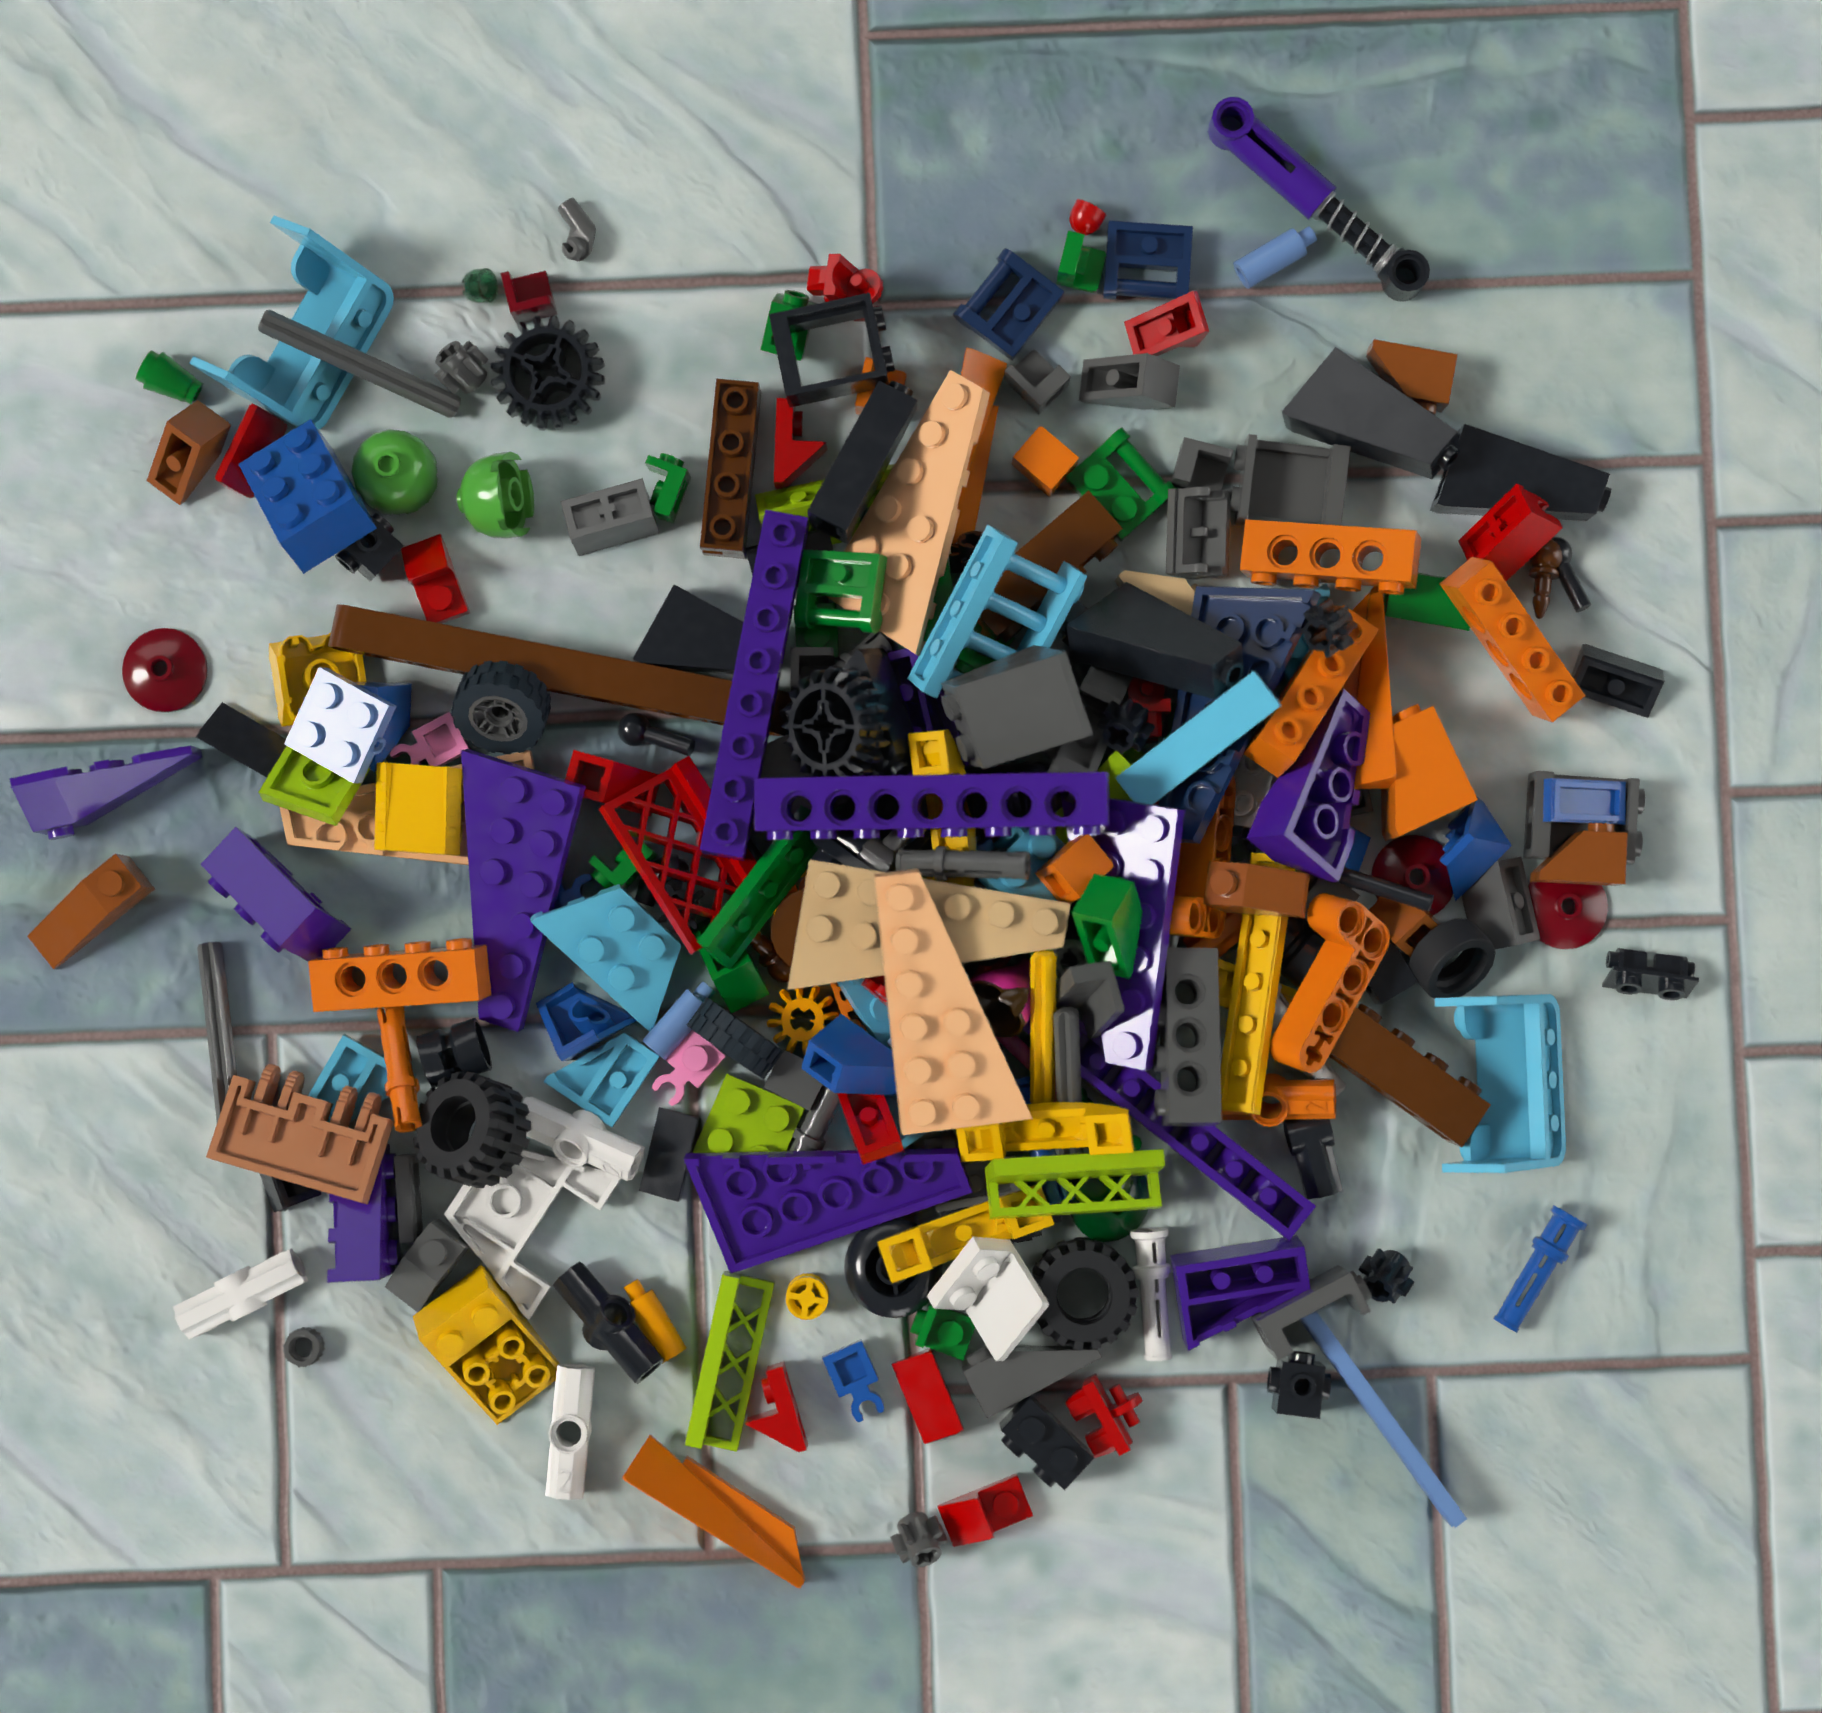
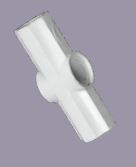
(583, 1139)
(240, 1293)
(567, 1458)

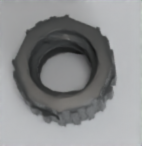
(290, 1351)

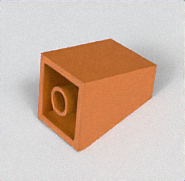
(1428, 774)

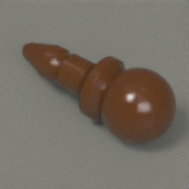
(1543, 571)
(769, 958)

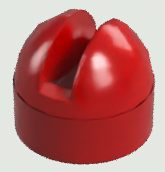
(1086, 217)

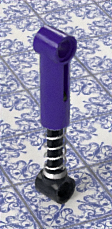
(1313, 195)

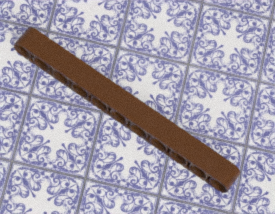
(560, 668)

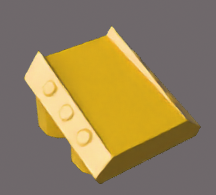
(296, 664)
(418, 809)

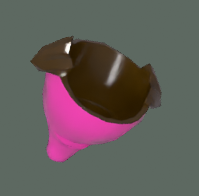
(1005, 997)

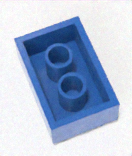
(307, 496)

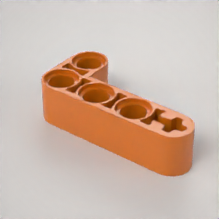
(1189, 913)
(1333, 984)

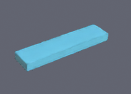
(1199, 740)

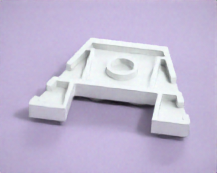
(504, 1216)

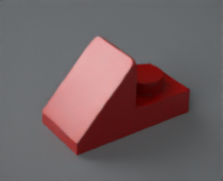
(1168, 326)
(792, 456)
(434, 580)
(870, 1126)
(784, 1422)
(985, 1511)

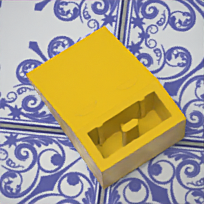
(486, 1344)

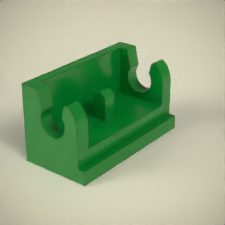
(1425, 604)

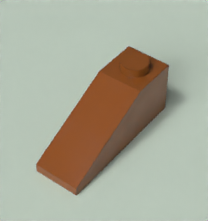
(90, 909)

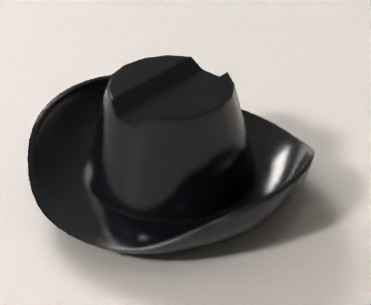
(869, 1278)

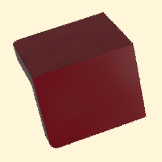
(529, 296)

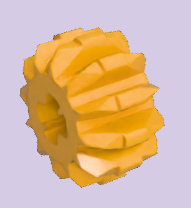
(805, 1005)

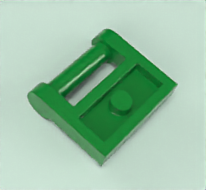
(1112, 490)
(845, 577)

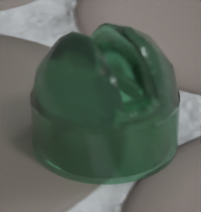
(480, 277)

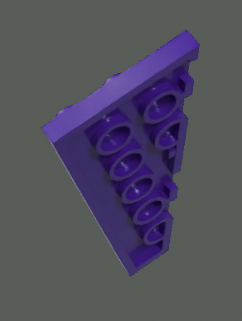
(1145, 850)
(517, 856)
(798, 1199)

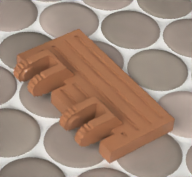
(296, 1139)

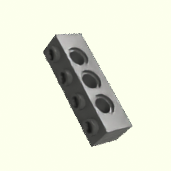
(1203, 1106)

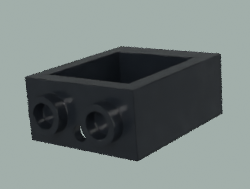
(822, 315)

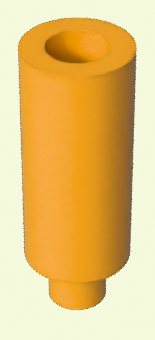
(654, 1321)

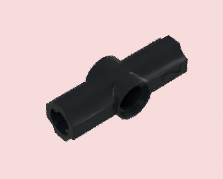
(608, 1322)

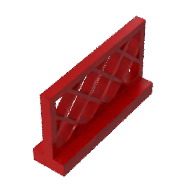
(692, 796)

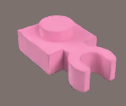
(436, 743)
(693, 1062)

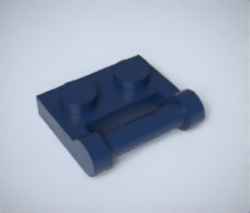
(1151, 248)
(1020, 311)

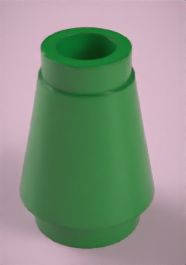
(168, 378)

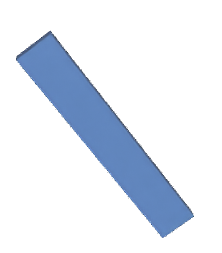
(1383, 1419)

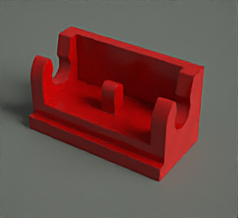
(1511, 531)

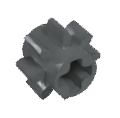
(461, 367)
(919, 1539)

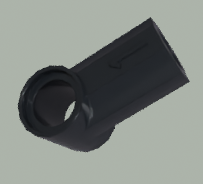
(1312, 1146)

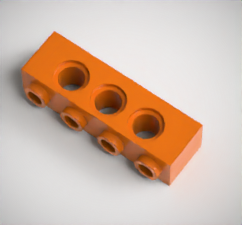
(1268, 538)
(1512, 639)
(1306, 702)
(335, 989)

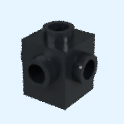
(371, 560)
(1307, 1398)

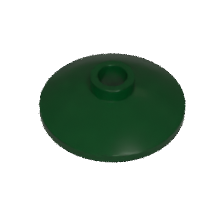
(1111, 1225)

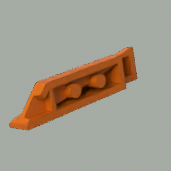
(987, 374)
(1371, 688)
(717, 1509)

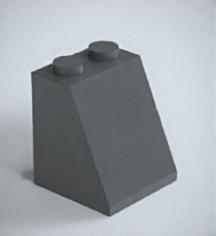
(1015, 707)

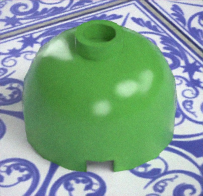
(394, 472)
(497, 496)

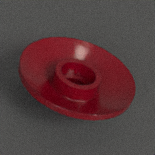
(184, 674)
(1420, 853)
(1566, 930)

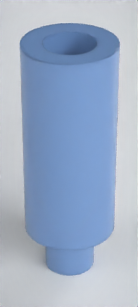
(1273, 256)
(673, 1025)

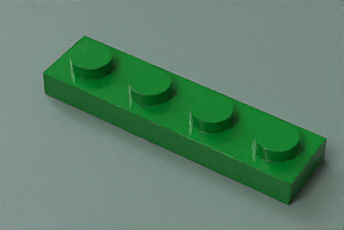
(758, 895)

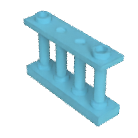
(976, 593)

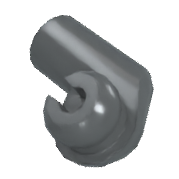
(581, 232)

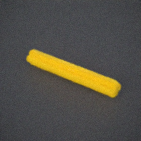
(1042, 1026)

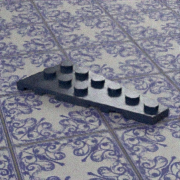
(1269, 629)

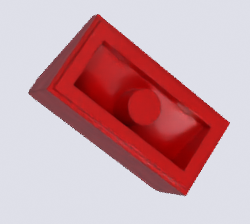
(254, 433)
(927, 1396)

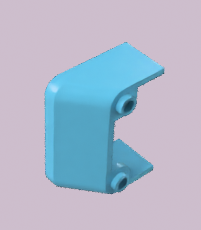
(340, 303)
(1519, 1077)

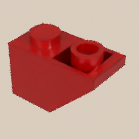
(607, 778)

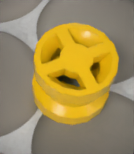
(806, 1304)

